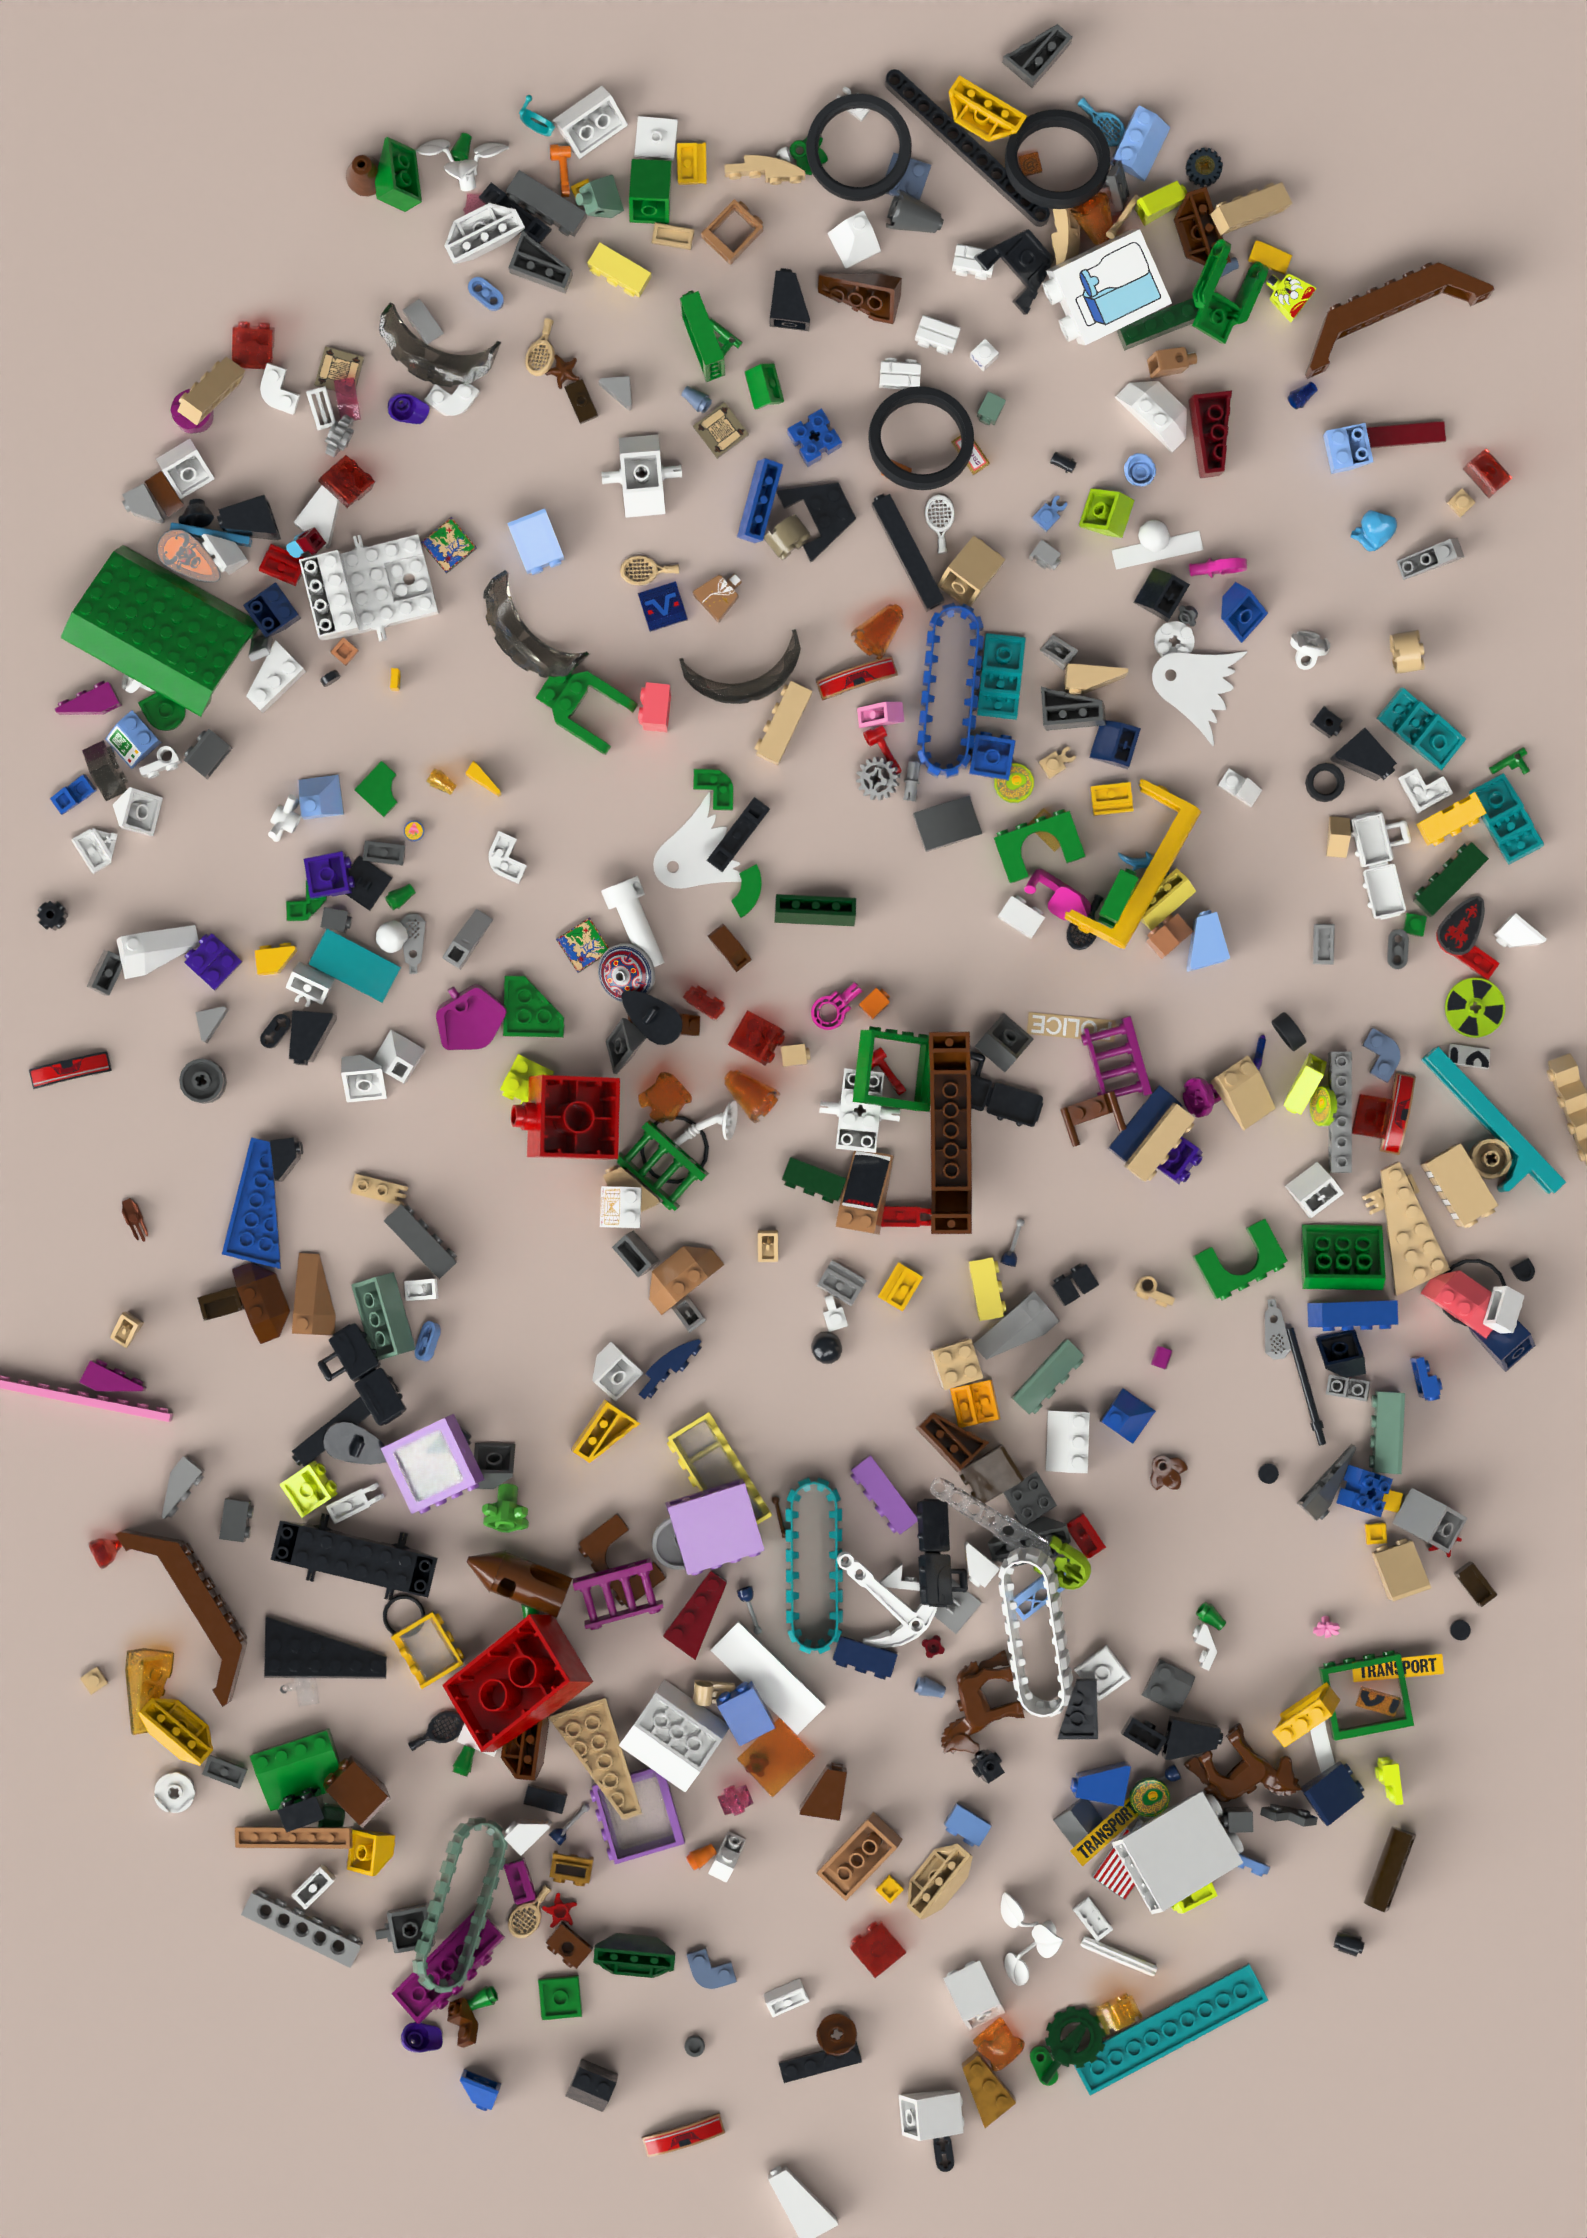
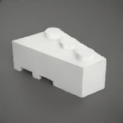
(274, 678)

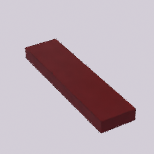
(1406, 434)

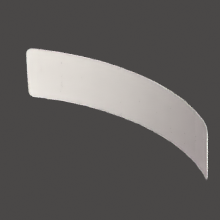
(1322, 1747)

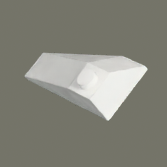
(150, 950)

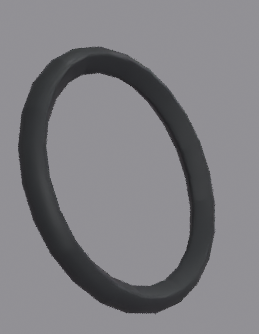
(395, 1599)

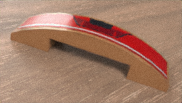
(856, 677)
(1402, 1095)
(683, 2136)

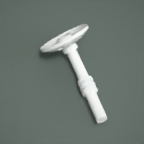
(727, 1120)

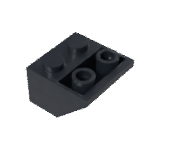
(1161, 594)
(302, 1809)

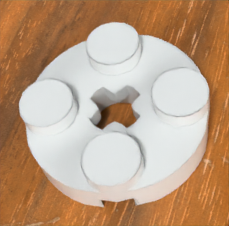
(1167, 631)
(163, 1792)

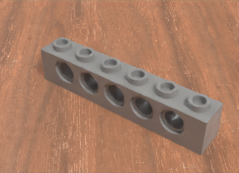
(1341, 1128)
(290, 1930)

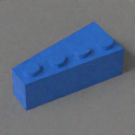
(1352, 1314)

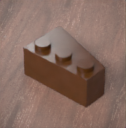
(950, 1441)

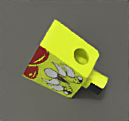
(1289, 294)

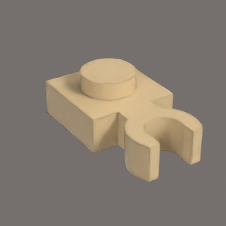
(1054, 764)

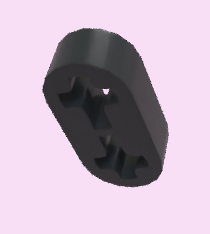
(279, 1034)
(948, 2151)

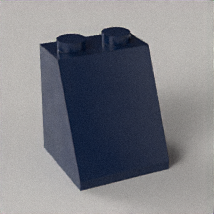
(1507, 1347)
(1333, 1792)

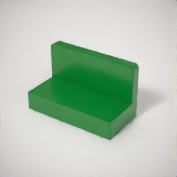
(764, 385)

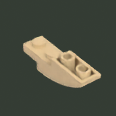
(774, 170)
(1067, 238)

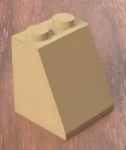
(971, 571)
(620, 1178)
(1400, 1570)

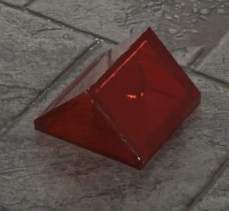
(1487, 473)
(1372, 1116)

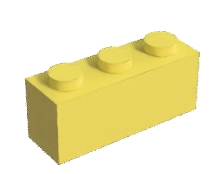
(619, 270)
(1170, 895)
(987, 1289)

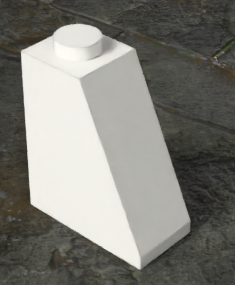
(321, 514)

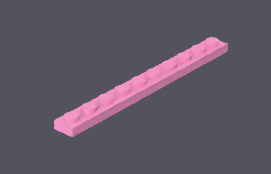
(83, 1398)

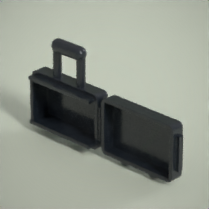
(1003, 1100)
(362, 1363)
(934, 1567)

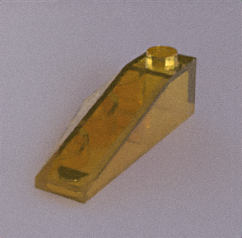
(145, 1679)

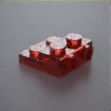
(252, 345)
(347, 481)
(710, 1007)
(757, 1038)
(877, 1948)

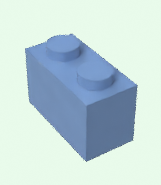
(967, 1824)

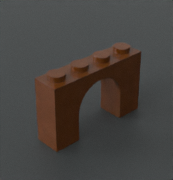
(596, 1546)

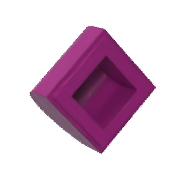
(1161, 1357)

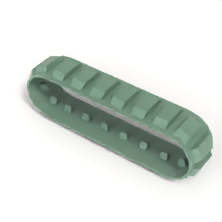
(483, 1901)

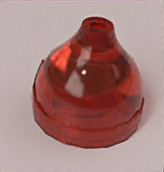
(104, 1551)

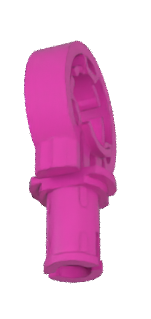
(1220, 566)
(845, 997)

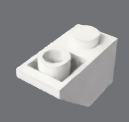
(727, 1856)

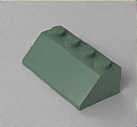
(383, 1316)
(1047, 1376)
(1388, 1432)

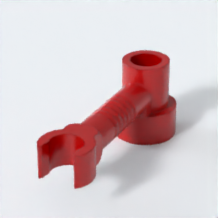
(877, 736)
(878, 1060)

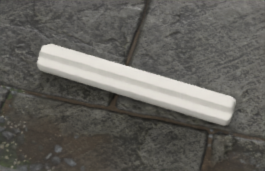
(1119, 1956)

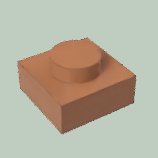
(344, 651)

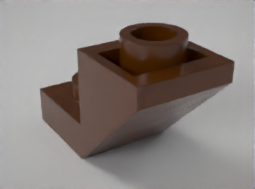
(729, 947)
(462, 2016)

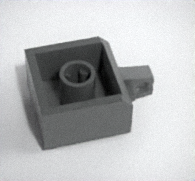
(396, 1927)

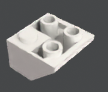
(227, 553)
(398, 1056)

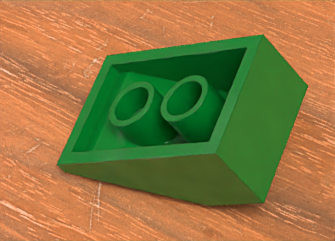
(398, 176)

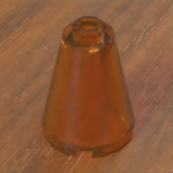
(1095, 217)
(878, 631)
(751, 1095)

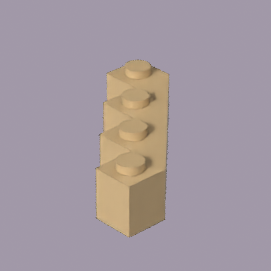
(1572, 1098)

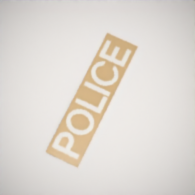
(1066, 1026)

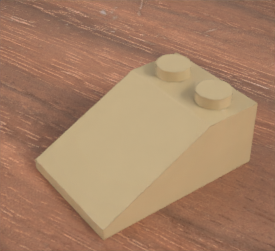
(1086, 678)
(1244, 1092)

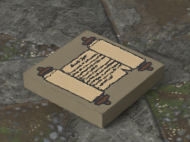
(337, 366)
(720, 430)

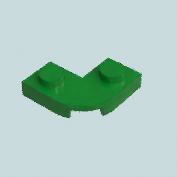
(720, 784)

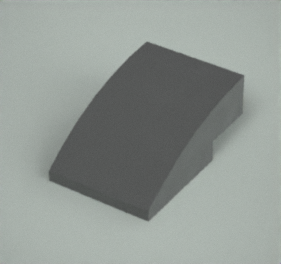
(947, 823)

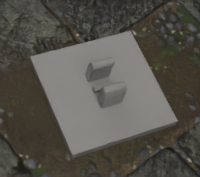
(958, 1613)

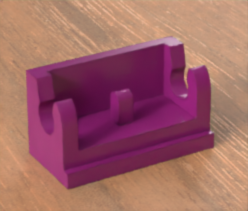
(520, 1881)

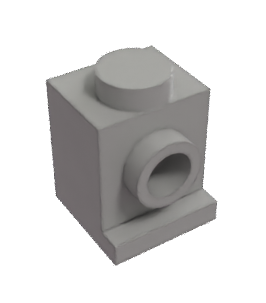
(1045, 556)

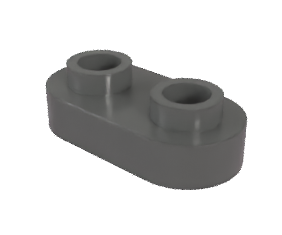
(1398, 949)

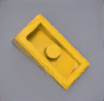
(1270, 257)
(476, 774)

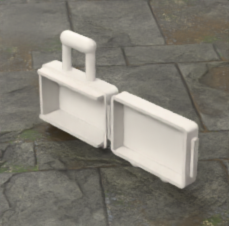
(1375, 852)

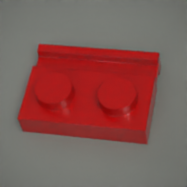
(281, 565)

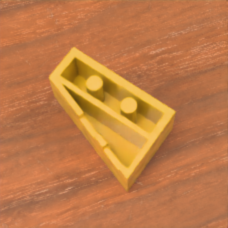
(1451, 820)
(603, 1431)

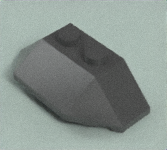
(1042, 1526)

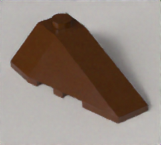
(869, 293)

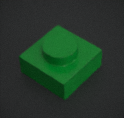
(1415, 924)

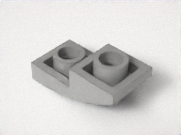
(423, 321)
(1348, 1388)

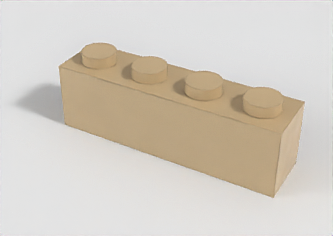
(1251, 208)
(210, 390)
(784, 722)
(1159, 1142)

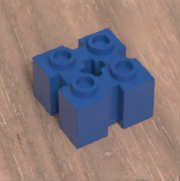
(811, 449)
(1364, 1491)

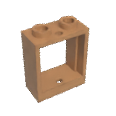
(754, 221)

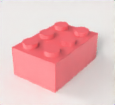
(656, 707)

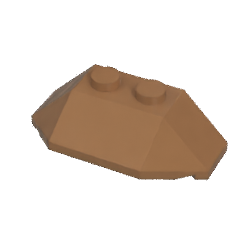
(681, 1275)

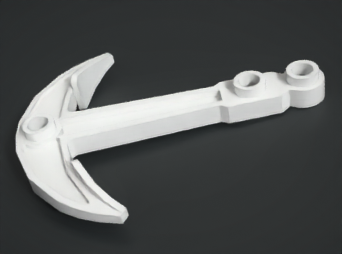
(906, 1631)

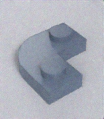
(1388, 1054)
(710, 1976)

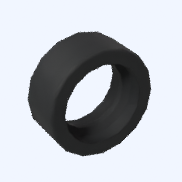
(1325, 797)
(1288, 1031)

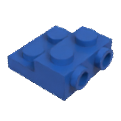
(992, 756)
(1427, 1385)

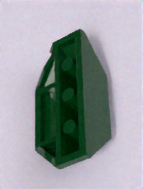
(634, 1955)

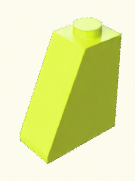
(1160, 202)
(1305, 1084)

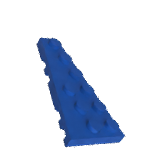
(254, 1221)

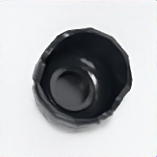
(826, 1347)

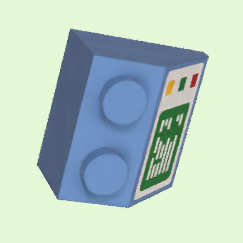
(132, 739)

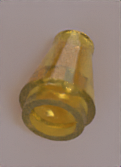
(440, 781)

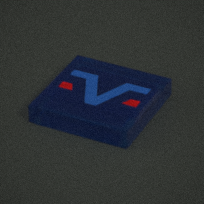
(662, 606)

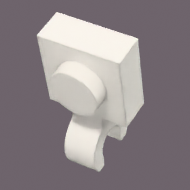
(835, 1316)

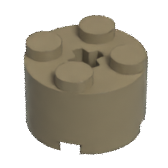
(787, 536)

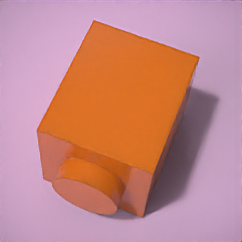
(875, 1002)

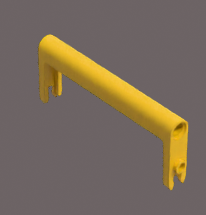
(1154, 874)

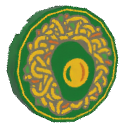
(1149, 1797)

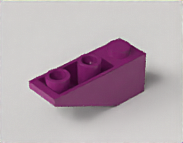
(94, 702)
(101, 1378)

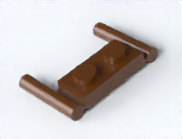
(1090, 1110)

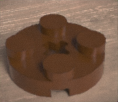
(826, 2029)

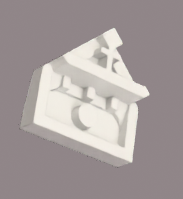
(95, 848)

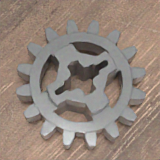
(339, 435)
(875, 786)

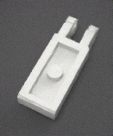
(352, 1504)

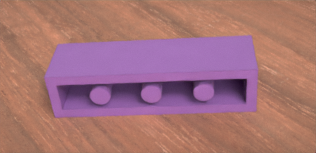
(884, 1494)

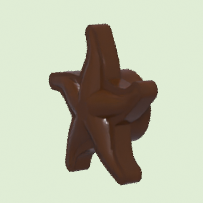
(563, 371)

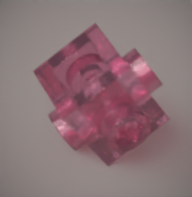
(735, 1799)

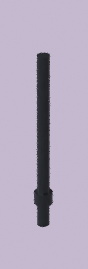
(1316, 1424)

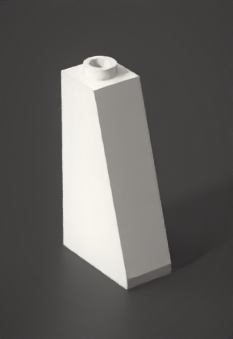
(802, 2207)

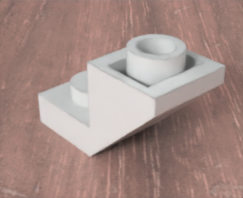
(1204, 1638)

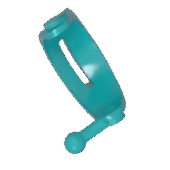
(526, 116)

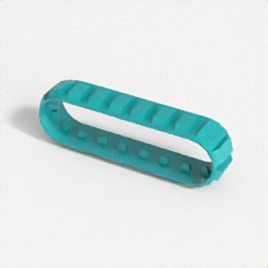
(837, 1595)

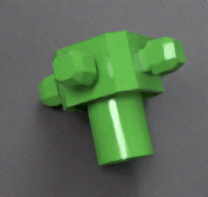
(506, 1513)

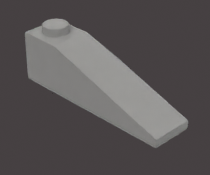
(1022, 1324)

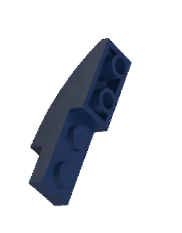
(675, 1360)

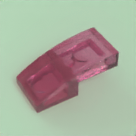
(347, 398)

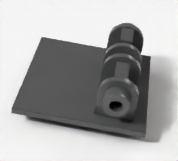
(1030, 1499)

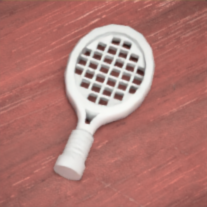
(941, 540)

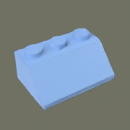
(1141, 143)

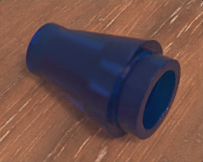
(1301, 396)

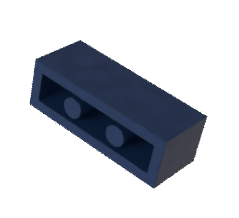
(864, 1657)

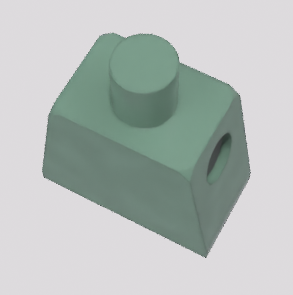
(600, 198)

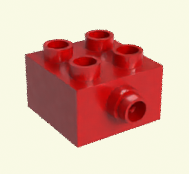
(570, 1117)

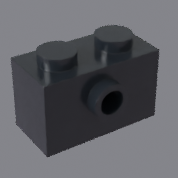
(1144, 1735)

